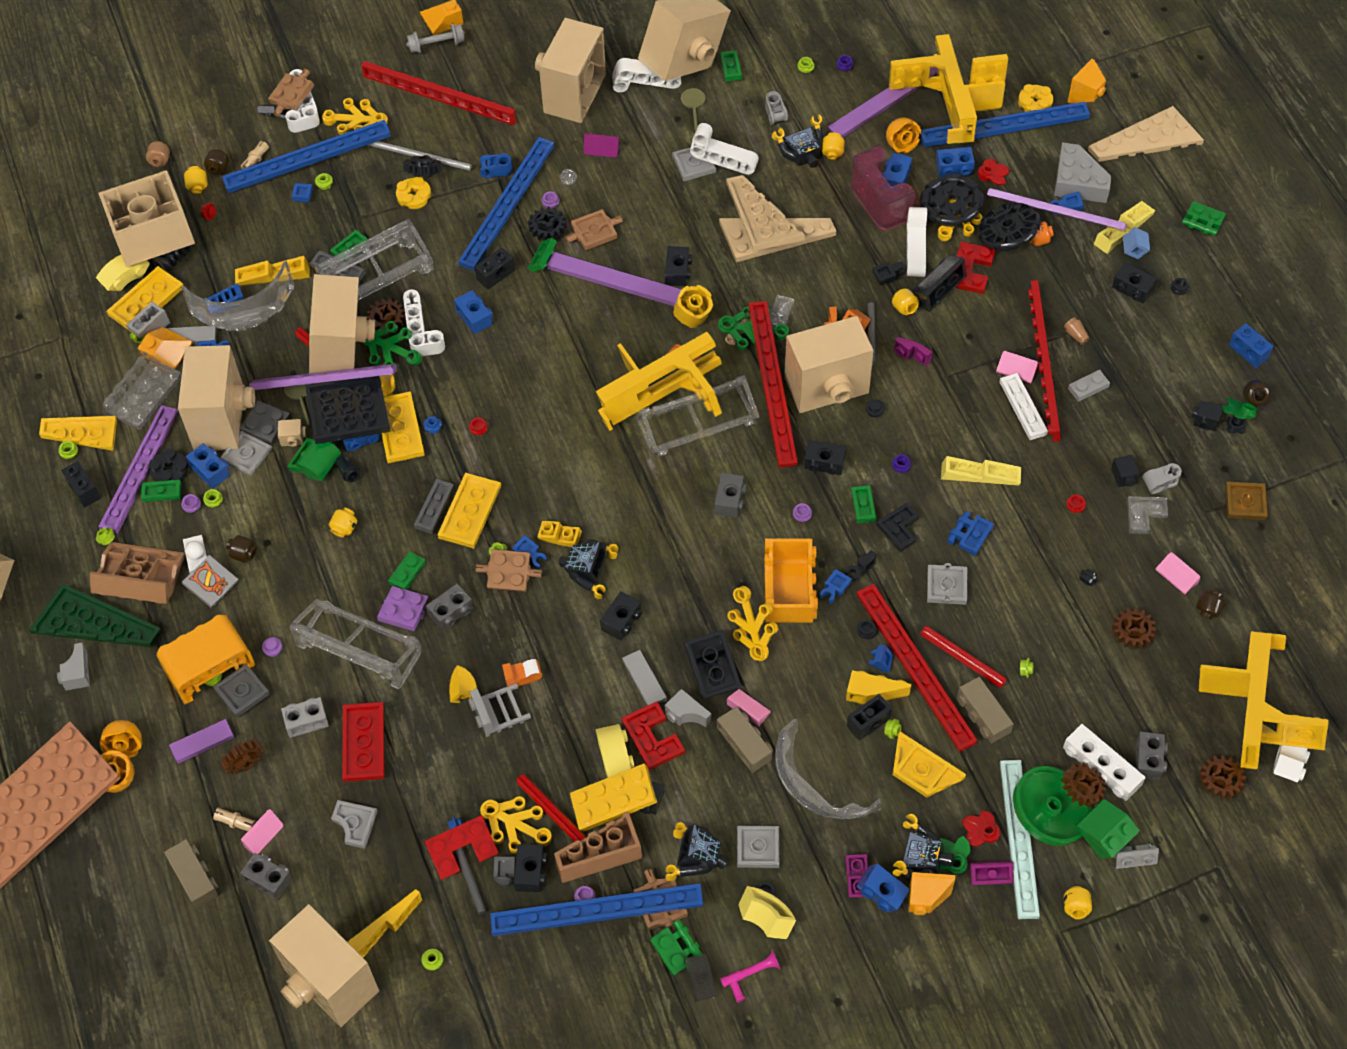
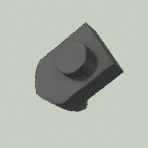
(504, 870)

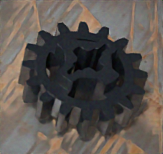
(422, 166)
(547, 223)

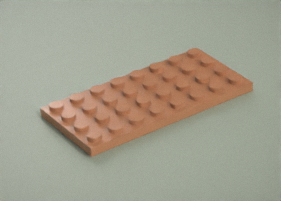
(48, 796)

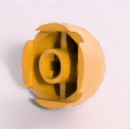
(903, 134)
(121, 737)
(123, 767)

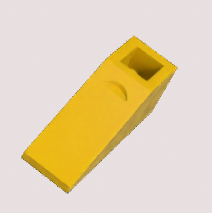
(864, 687)

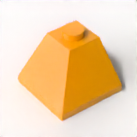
(441, 16)
(1087, 84)
(165, 346)
(928, 891)

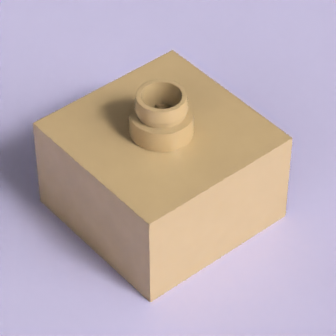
(683, 36)
(572, 70)
(146, 218)
(336, 324)
(828, 364)
(212, 397)
(322, 967)

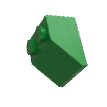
(1106, 829)

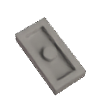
(1088, 385)

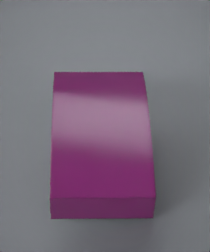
(908, 348)
(855, 868)

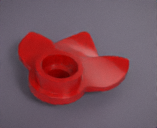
(993, 172)
(979, 826)

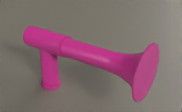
(732, 979)

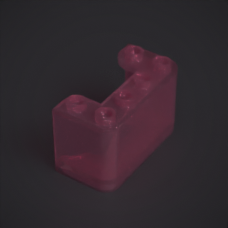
(884, 204)

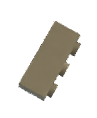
(984, 710)
(745, 739)
(192, 873)

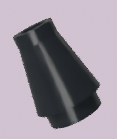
(348, 470)

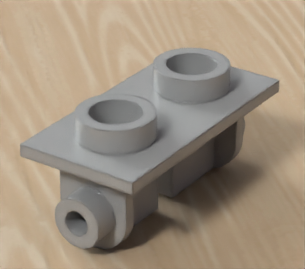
(1141, 856)

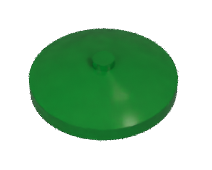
(1045, 808)

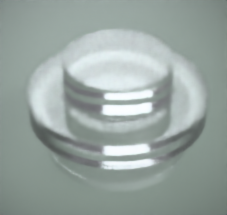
(568, 177)

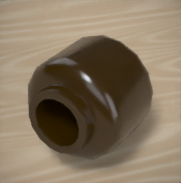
(216, 161)
(1256, 393)
(241, 548)
(1210, 604)

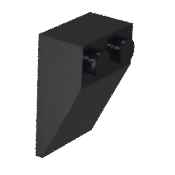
(712, 664)

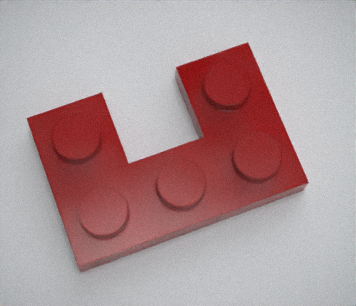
(974, 254)
(652, 752)
(471, 832)

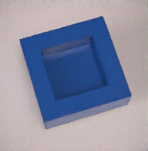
(302, 192)

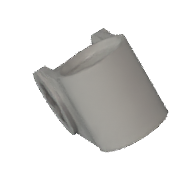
(775, 108)
(1162, 478)

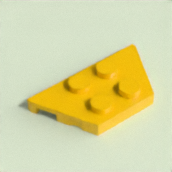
(923, 768)

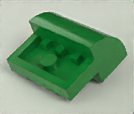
(314, 459)

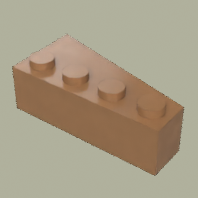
(600, 850)

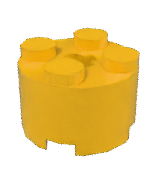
(693, 306)

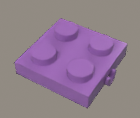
(403, 608)

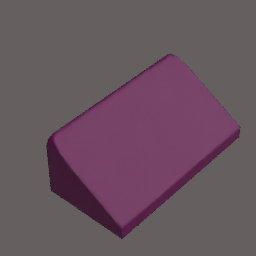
(601, 145)
(991, 872)

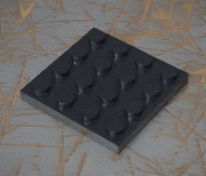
(347, 409)

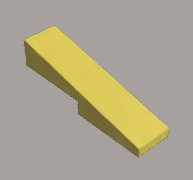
(1134, 217)
(984, 472)

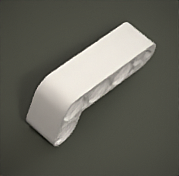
(635, 71)
(306, 115)
(721, 153)
(916, 241)
(422, 341)

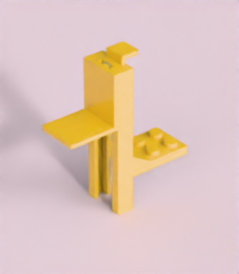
(959, 98)
(632, 393)
(1251, 683)

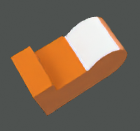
(522, 672)

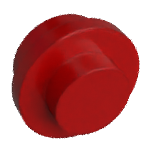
(208, 211)
(478, 426)
(1076, 503)

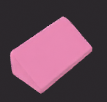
(1013, 363)
(1178, 573)
(755, 711)
(262, 832)

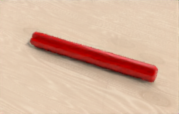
(963, 656)
(550, 808)

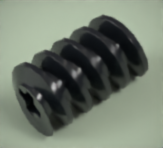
(165, 260)

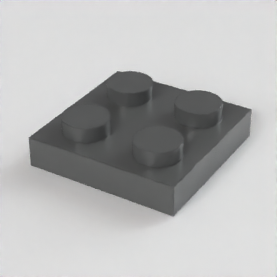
(263, 422)
(241, 690)

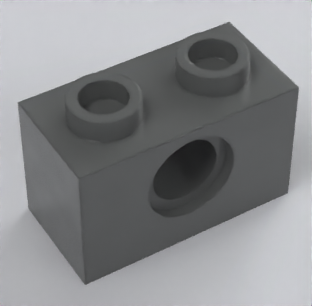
(730, 485)

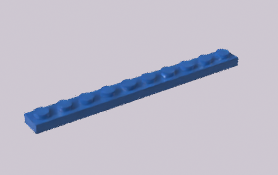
(1013, 122)
(306, 156)
(506, 204)
(596, 909)

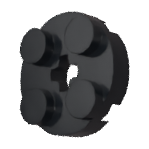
(168, 458)

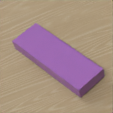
(201, 741)

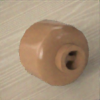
(157, 154)

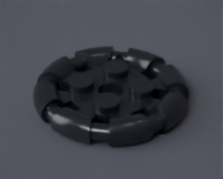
(952, 191)
(1022, 224)

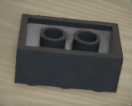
(940, 282)

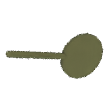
(693, 99)
(298, 392)

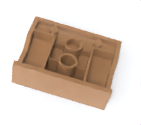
(137, 572)

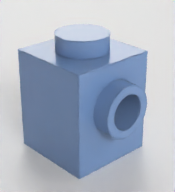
(1136, 243)

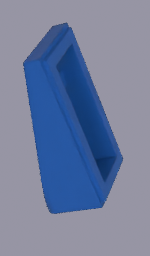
(229, 292)

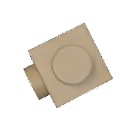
(291, 432)

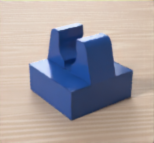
(882, 659)

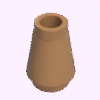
(1076, 330)

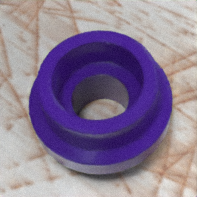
(845, 63)
(901, 459)

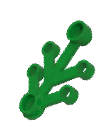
(746, 328)
(389, 345)

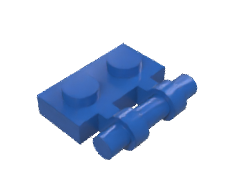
(975, 535)

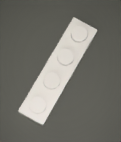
(1023, 406)

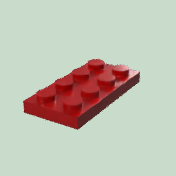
(363, 742)

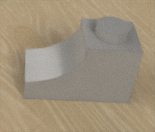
(148, 320)
(75, 671)
(685, 709)

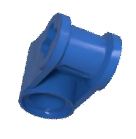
(497, 165)

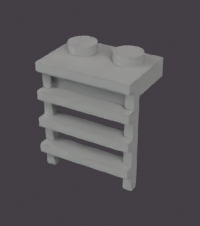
(485, 714)

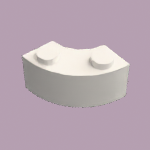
(1290, 762)

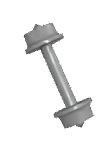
(414, 43)

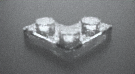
(781, 310)
(1141, 509)

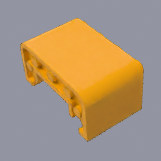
(790, 580)
(203, 655)

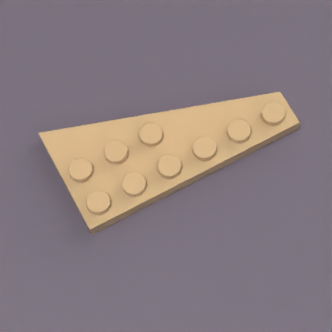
(1148, 136)
(761, 219)
(740, 246)

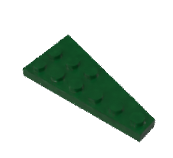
(87, 618)

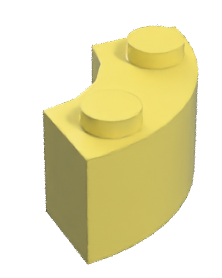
(116, 275)
(613, 750)
(766, 912)

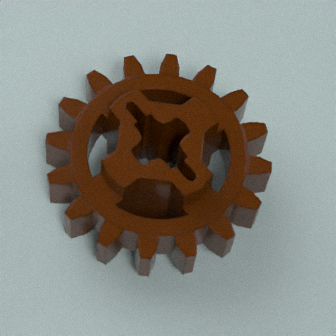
(386, 312)
(1134, 629)
(242, 756)
(1222, 777)
(1083, 784)

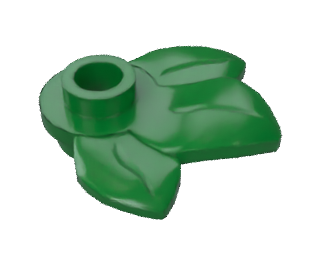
(1239, 409)
(961, 850)

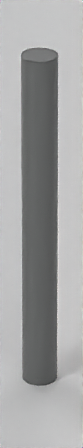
(871, 327)
(470, 881)

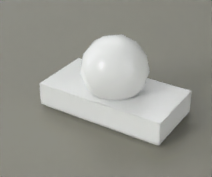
(194, 551)

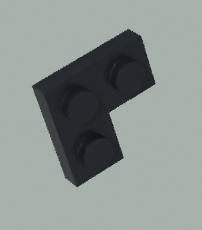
(895, 526)

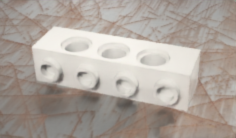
(1100, 751)

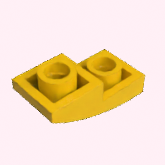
(557, 534)

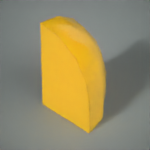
(461, 684)

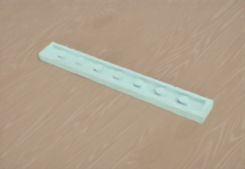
(1019, 846)

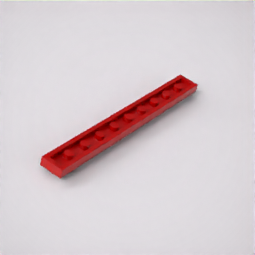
(439, 93)
(1044, 366)
(772, 384)
(917, 668)

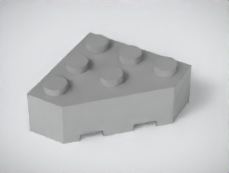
(1081, 174)

